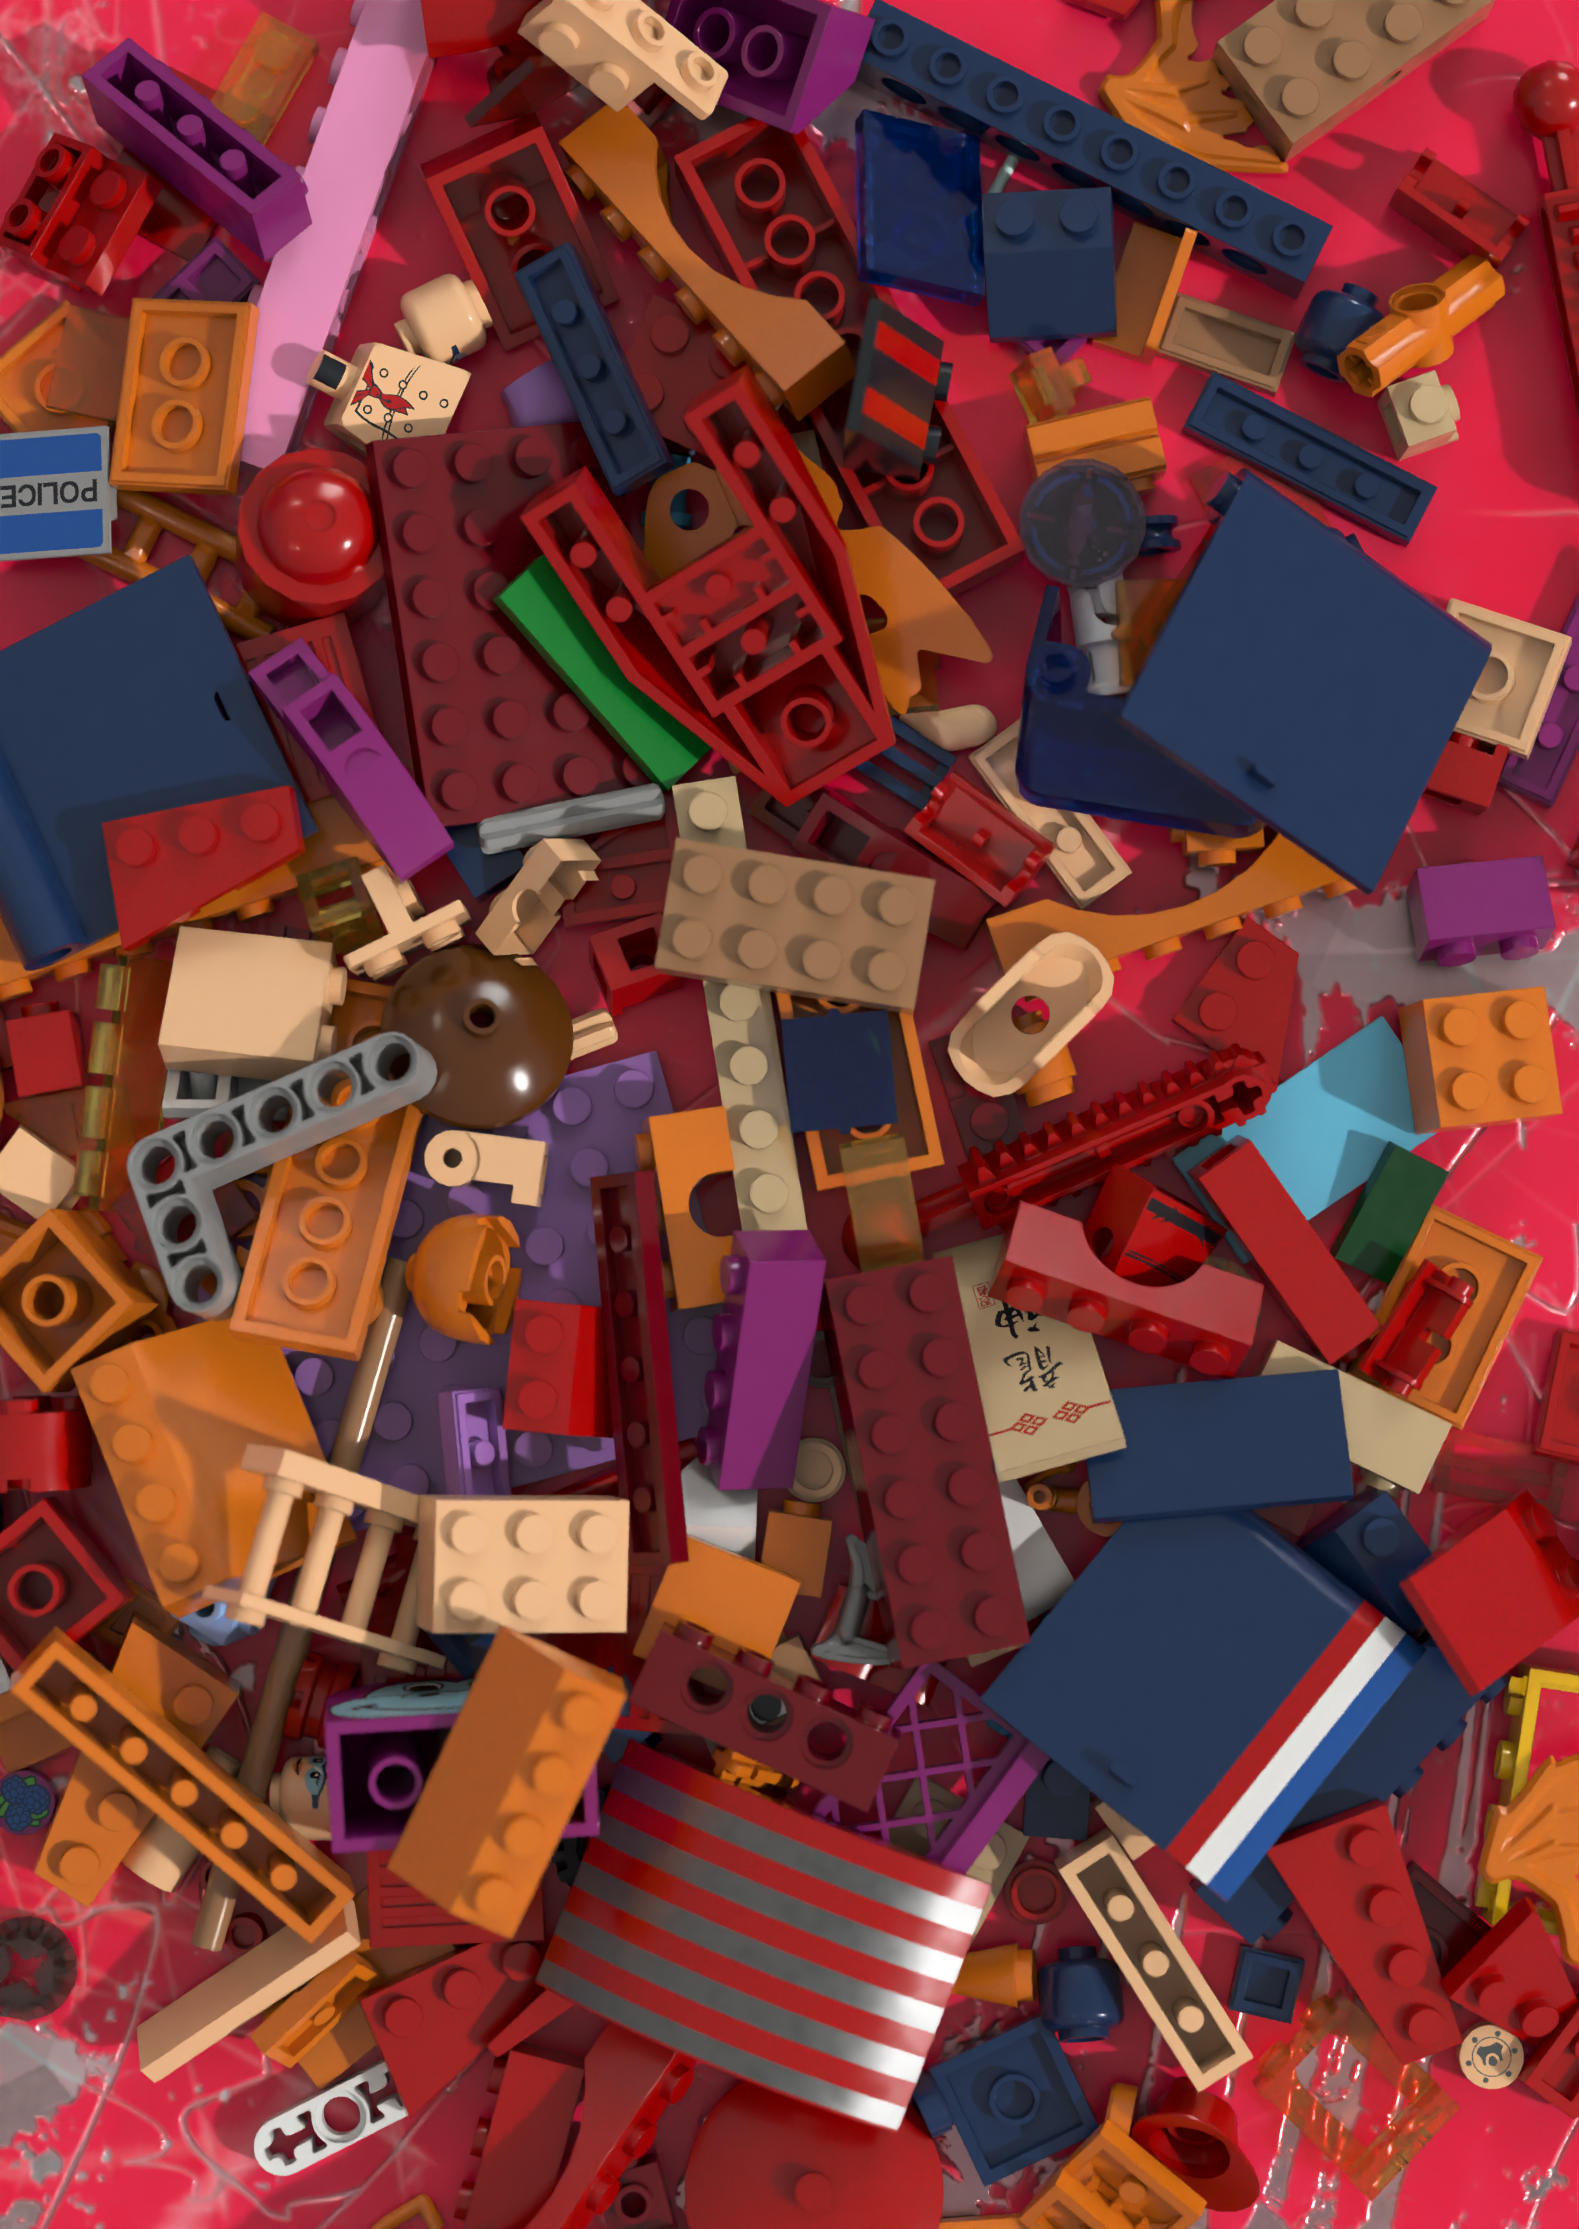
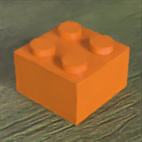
(1480, 1060)
(65, 1299)

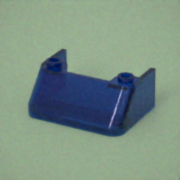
(1088, 763)

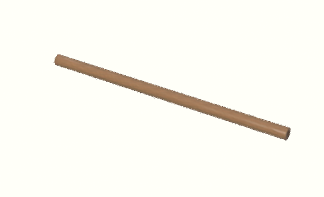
(294, 1641)

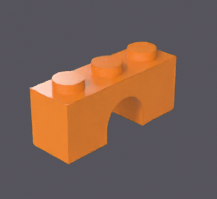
(680, 1153)

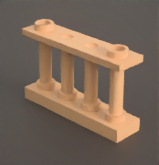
(336, 1495)

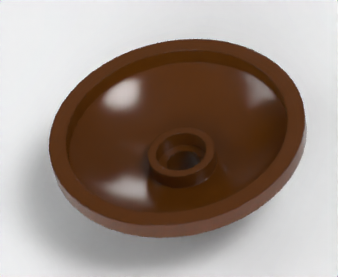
(489, 1072)

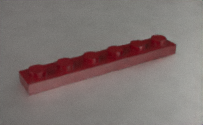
(639, 1366)

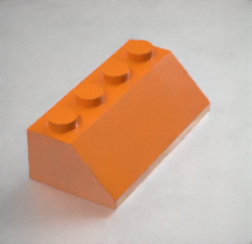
(507, 1780)

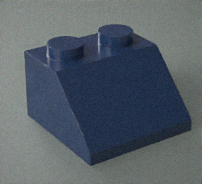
(1050, 264)
(1371, 1552)

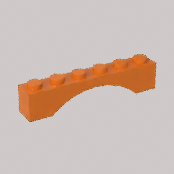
(779, 338)
(1268, 884)

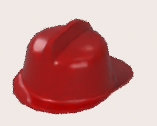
(1198, 2143)

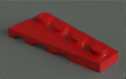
(1364, 1909)

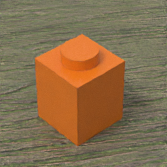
(798, 1544)

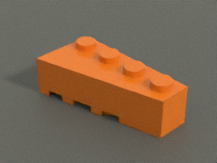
(98, 1815)

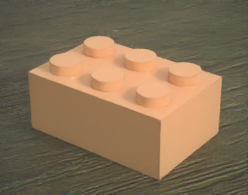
(522, 1563)

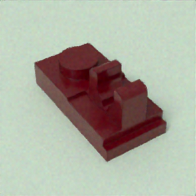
(977, 1116)

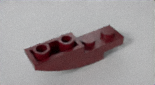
(840, 832)

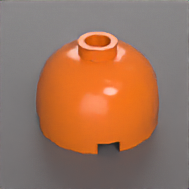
(465, 1277)

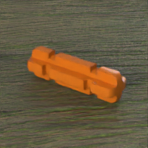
(739, 1768)

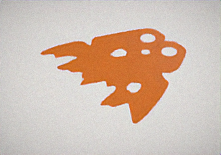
(913, 599)

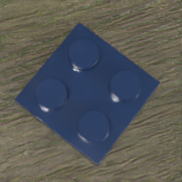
(1013, 2098)

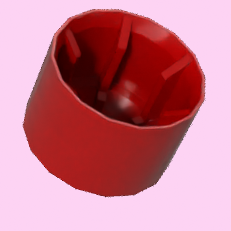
(310, 538)

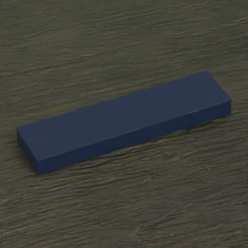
(594, 369)
(1309, 459)

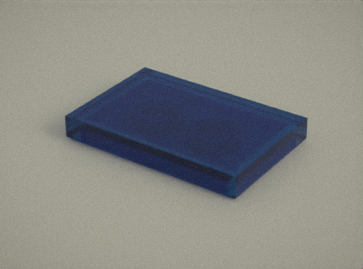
(919, 208)

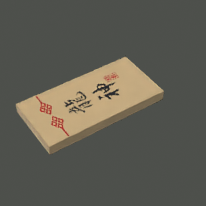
(1034, 1376)

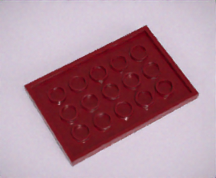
(480, 703)

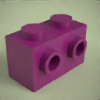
(1480, 910)

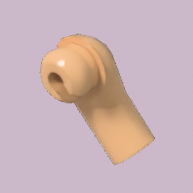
(954, 727)

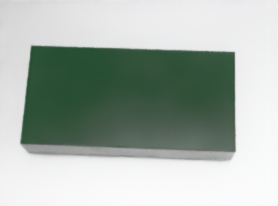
(1388, 1212)

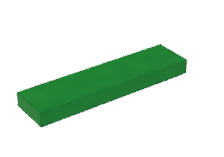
(566, 640)

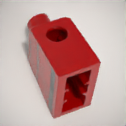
(1148, 1231)

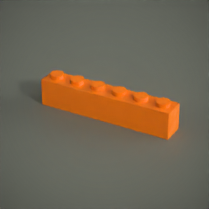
(182, 1784)

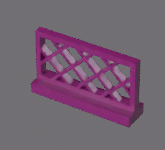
(986, 1802)

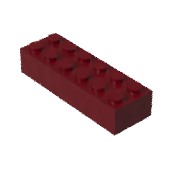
(922, 1463)

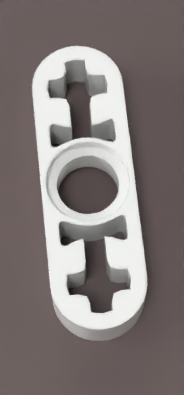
(292, 2121)

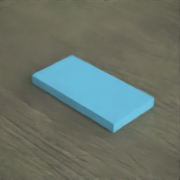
(1326, 1123)

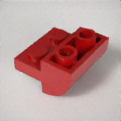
(77, 214)

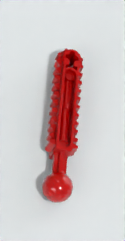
(1549, 110)
(1088, 1144)

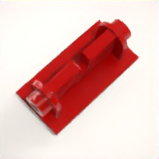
(1428, 1304)

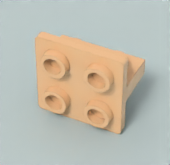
(399, 909)

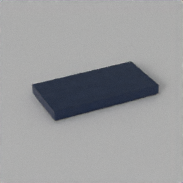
(1224, 1447)

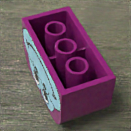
(382, 1752)

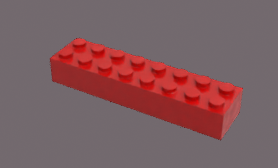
(791, 237)

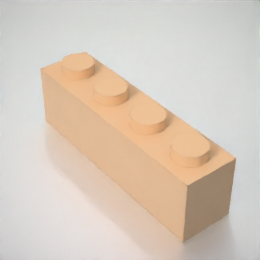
(1153, 1959)

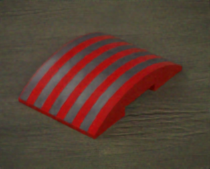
(762, 1938)

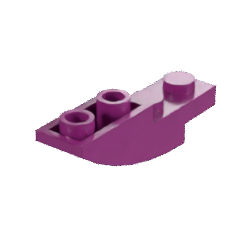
(352, 758)

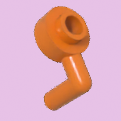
(1069, 1501)

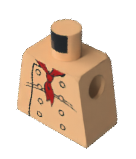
(386, 394)

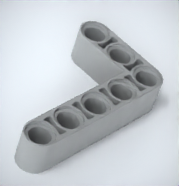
(254, 1148)

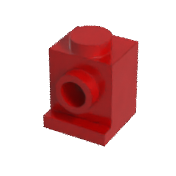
(1465, 774)
(617, 952)

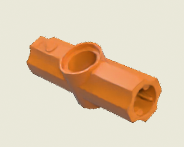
(1420, 325)

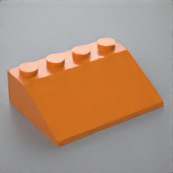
(174, 1439)

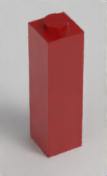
(1285, 1251)

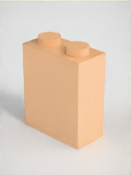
(250, 1004)

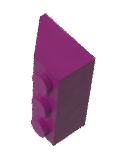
(779, 54)

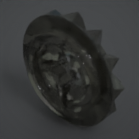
(54, 1977)

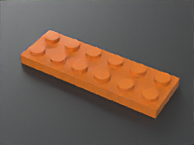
(329, 1217)

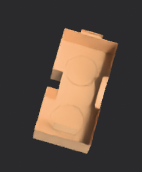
(529, 906)

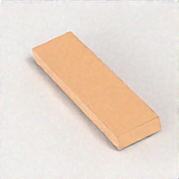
(240, 1993)

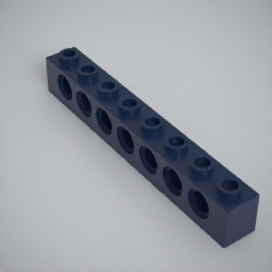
(1090, 149)

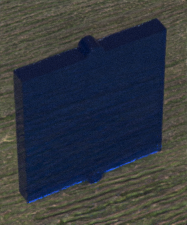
(839, 1071)

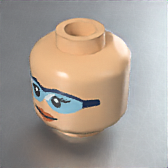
(443, 319)
(302, 1796)

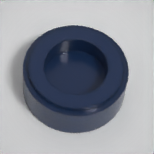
(931, 2106)

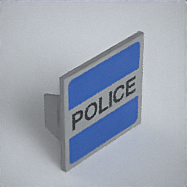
(56, 494)

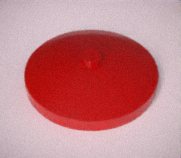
(803, 2167)

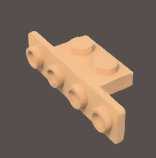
(623, 50)

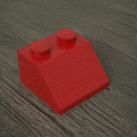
(558, 1371)

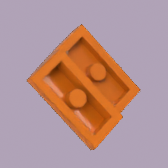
(1113, 2186)

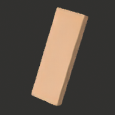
(1084, 857)

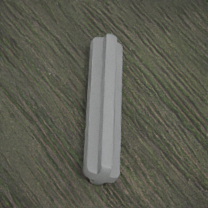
(571, 818)

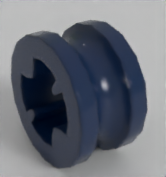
(1159, 536)

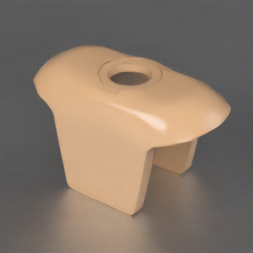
(1062, 973)

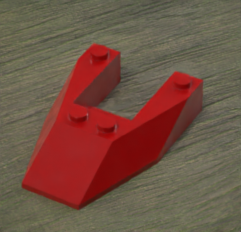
(753, 638)

